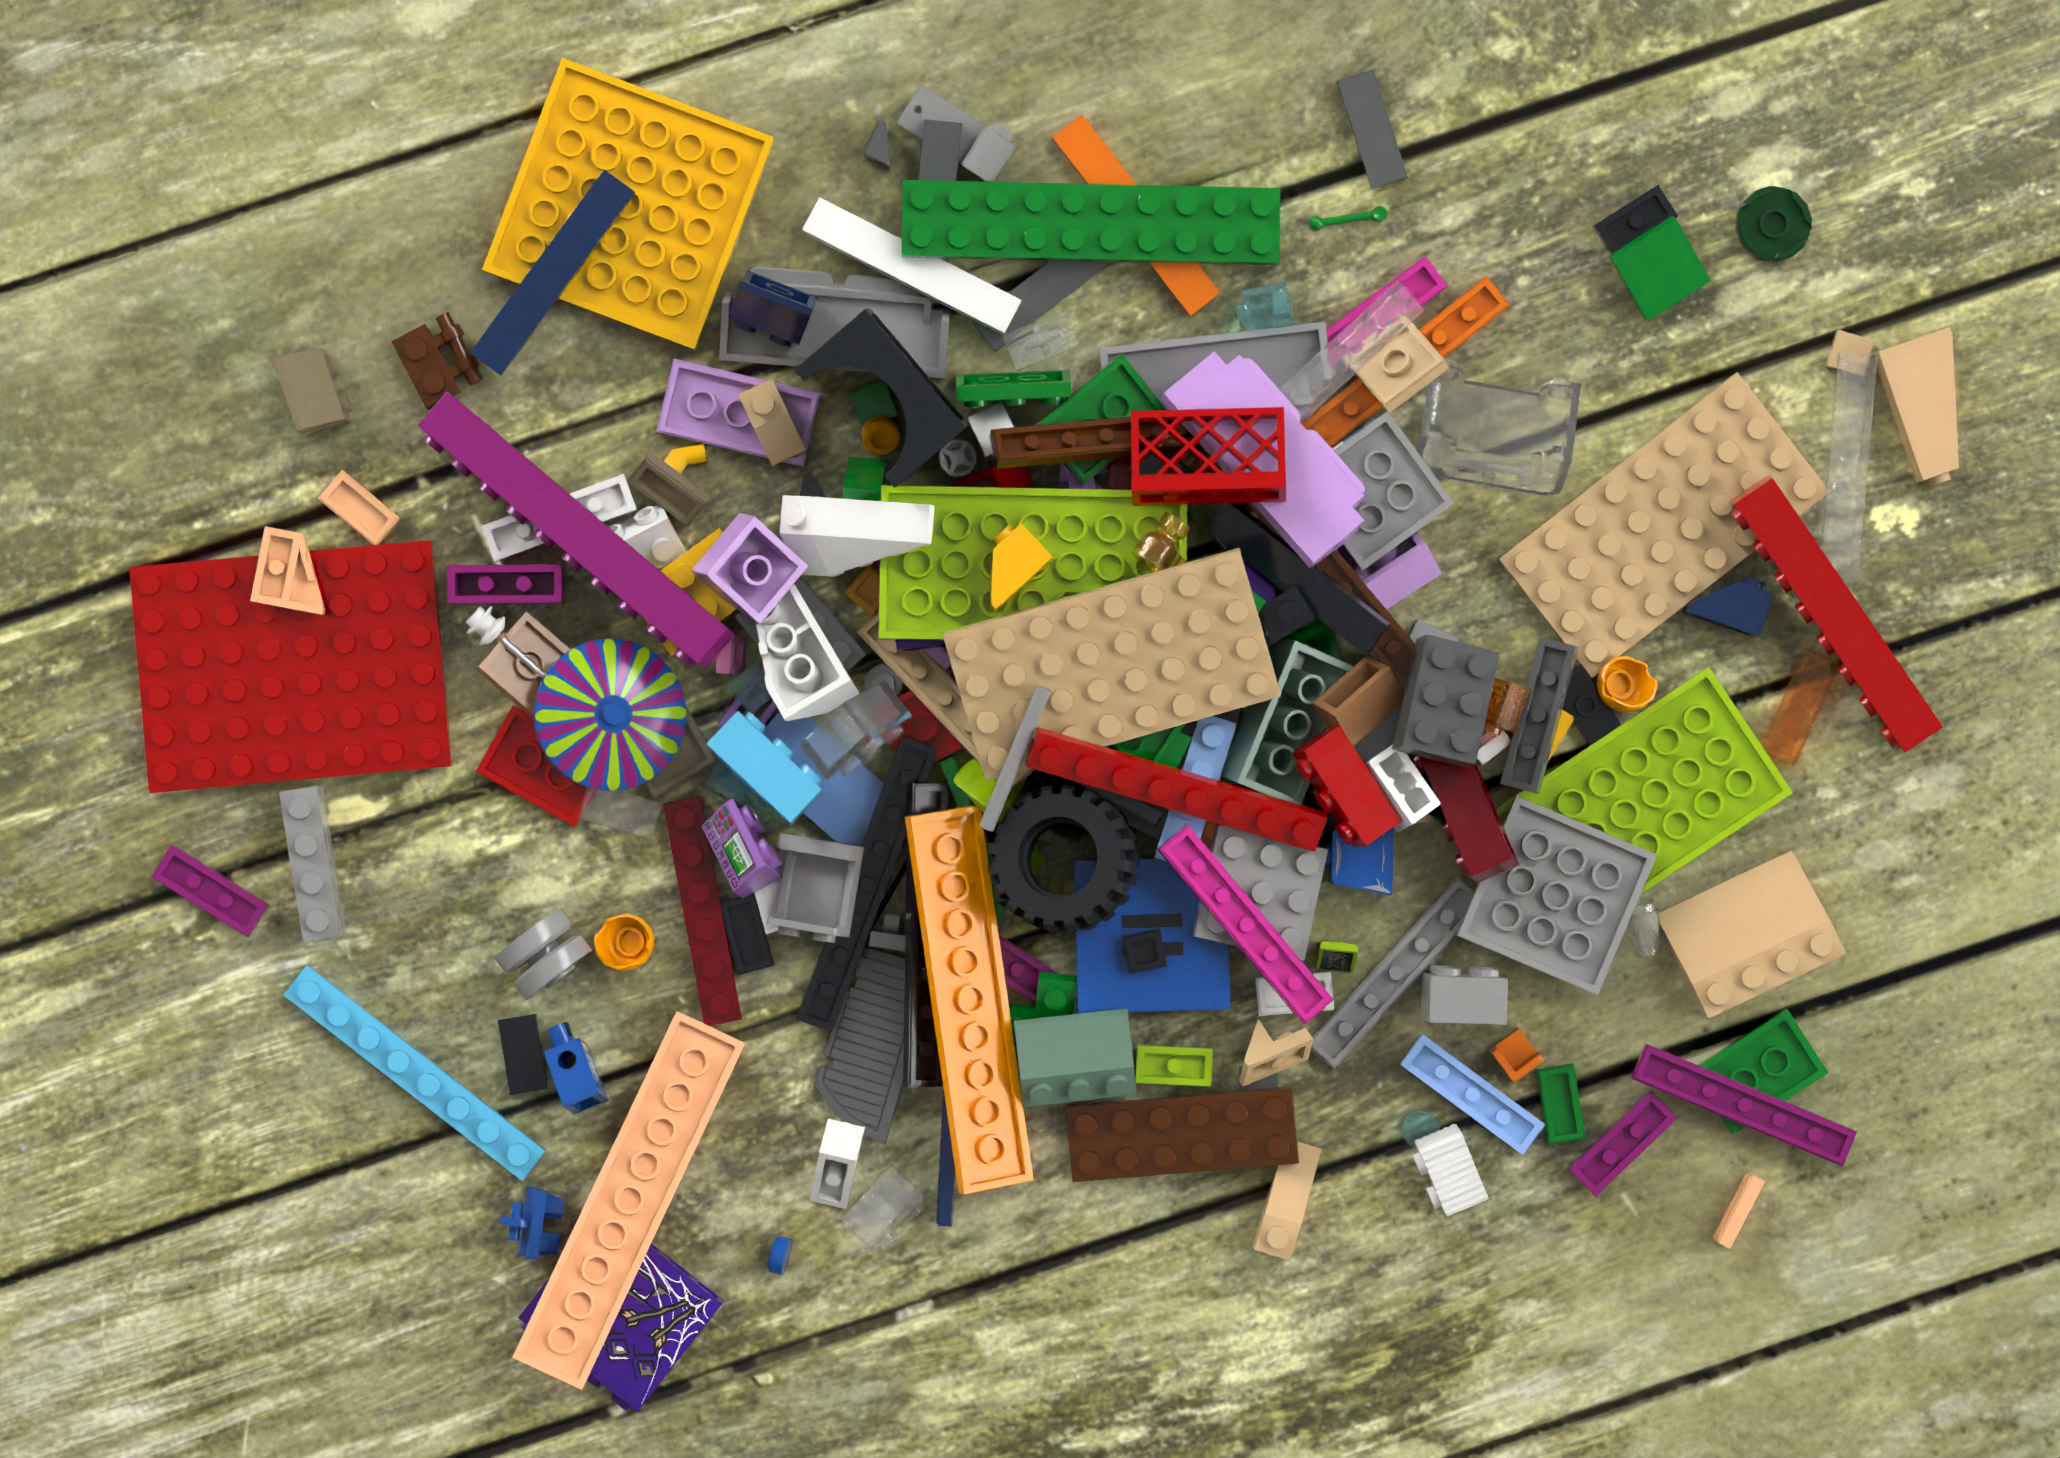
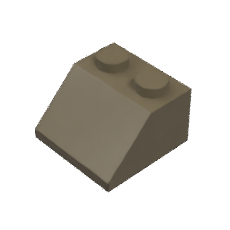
(312, 390)

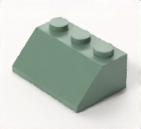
(1075, 1057)

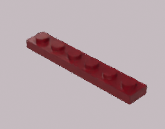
(702, 911)

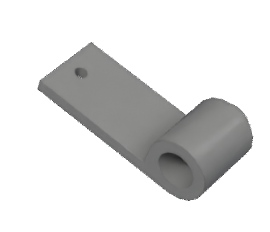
(981, 148)

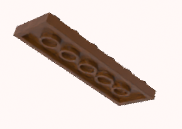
(1182, 1134)

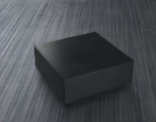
(1144, 951)

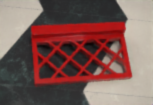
(1202, 486)

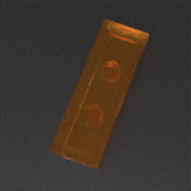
(1800, 706)

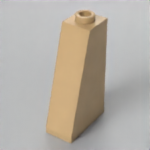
(1923, 402)

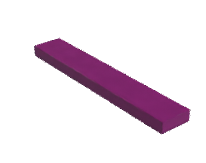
(1743, 1104)

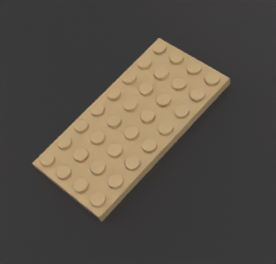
(1657, 525)
(1116, 659)

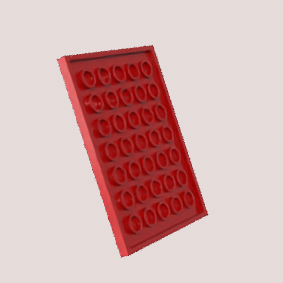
(286, 692)

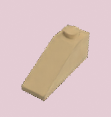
(1286, 1204)

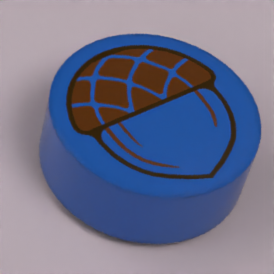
(780, 1255)

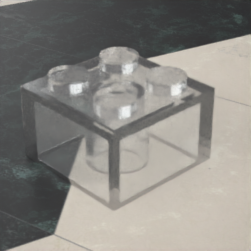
(856, 731)

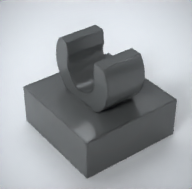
(889, 936)

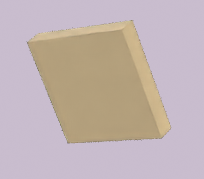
(1402, 368)

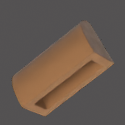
(1360, 699)

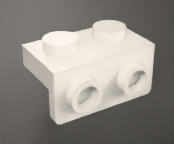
(651, 536)

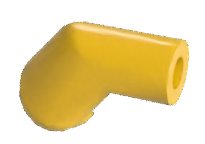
(685, 456)

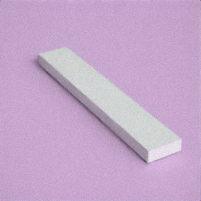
(925, 275)

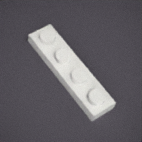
(605, 500)

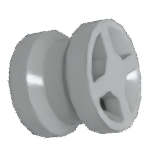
(955, 450)

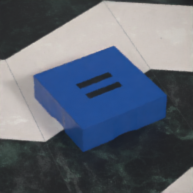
(1195, 969)

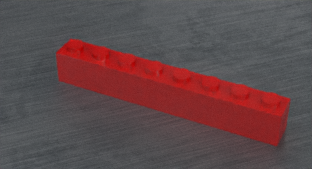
(1836, 613)

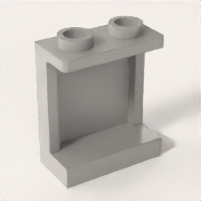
(817, 887)

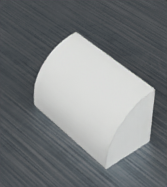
(1402, 786)

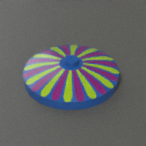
(609, 714)

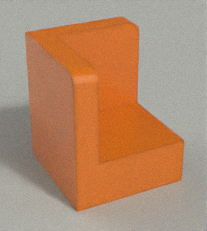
(1515, 1055)

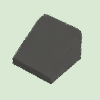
(877, 146)

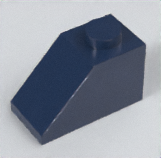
(1735, 606)

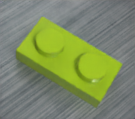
(1174, 1065)

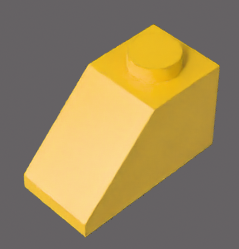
(1014, 563)

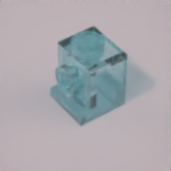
(1265, 299)

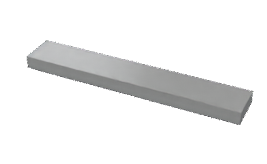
(1393, 975)

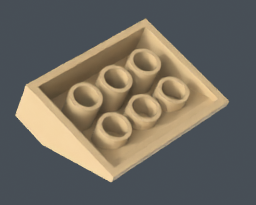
(1749, 934)

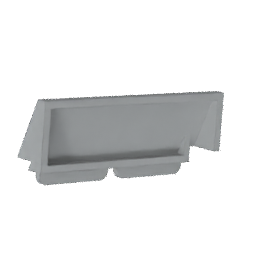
(904, 312)
(1276, 351)

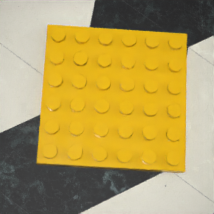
(676, 233)

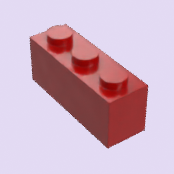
(1345, 787)

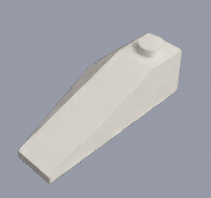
(851, 533)
(800, 662)

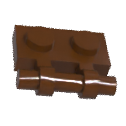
(426, 364)

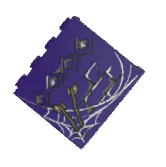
(651, 1330)

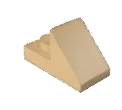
(1269, 1056)

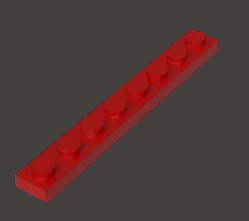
(1176, 789)

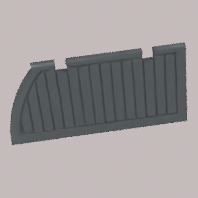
(868, 1047)

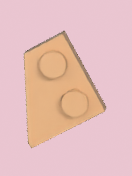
(286, 573)

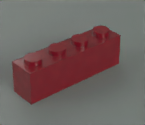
(1469, 819)

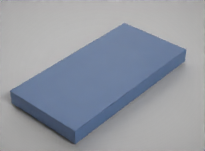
(845, 802)

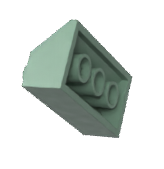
(1272, 729)

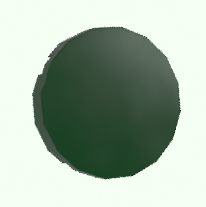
(1773, 224)

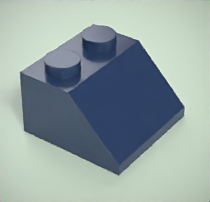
(772, 308)

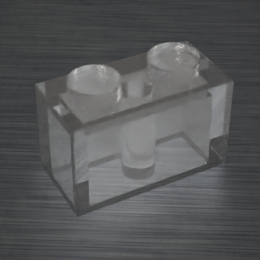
(883, 1208)

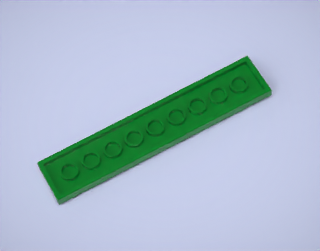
(1090, 222)

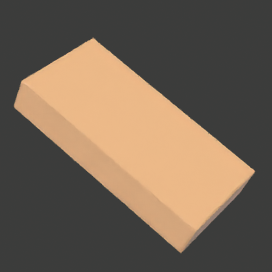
(359, 508)
(1738, 1210)

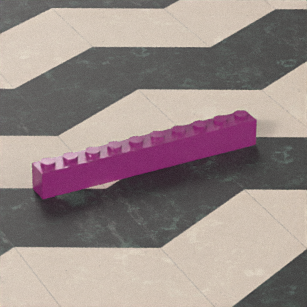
(576, 530)

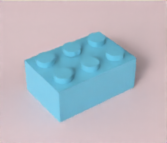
(765, 766)

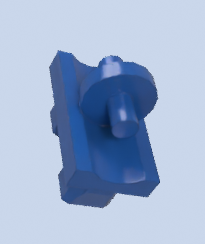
(532, 1238)

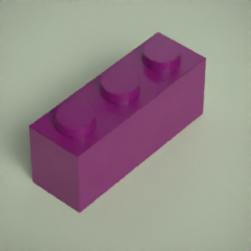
(506, 584)

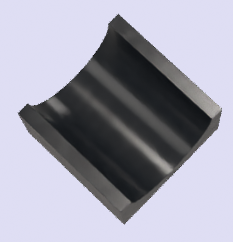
(927, 411)

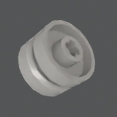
(543, 953)

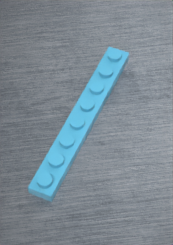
(415, 1072)

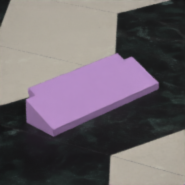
(1318, 483)

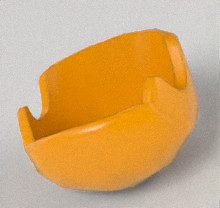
(1626, 684)
(624, 942)

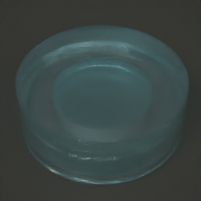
(1417, 1125)

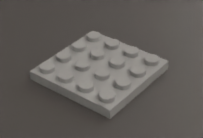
(1563, 900)

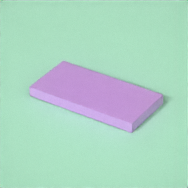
(706, 409)

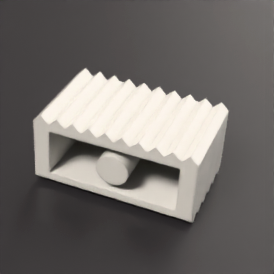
(1450, 1170)

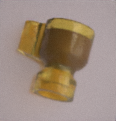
(1158, 548)

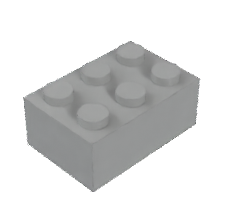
(1464, 997)

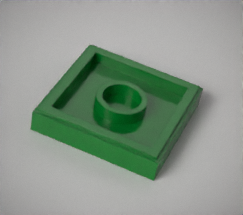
(1659, 268)

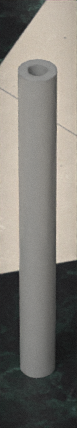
(1015, 758)

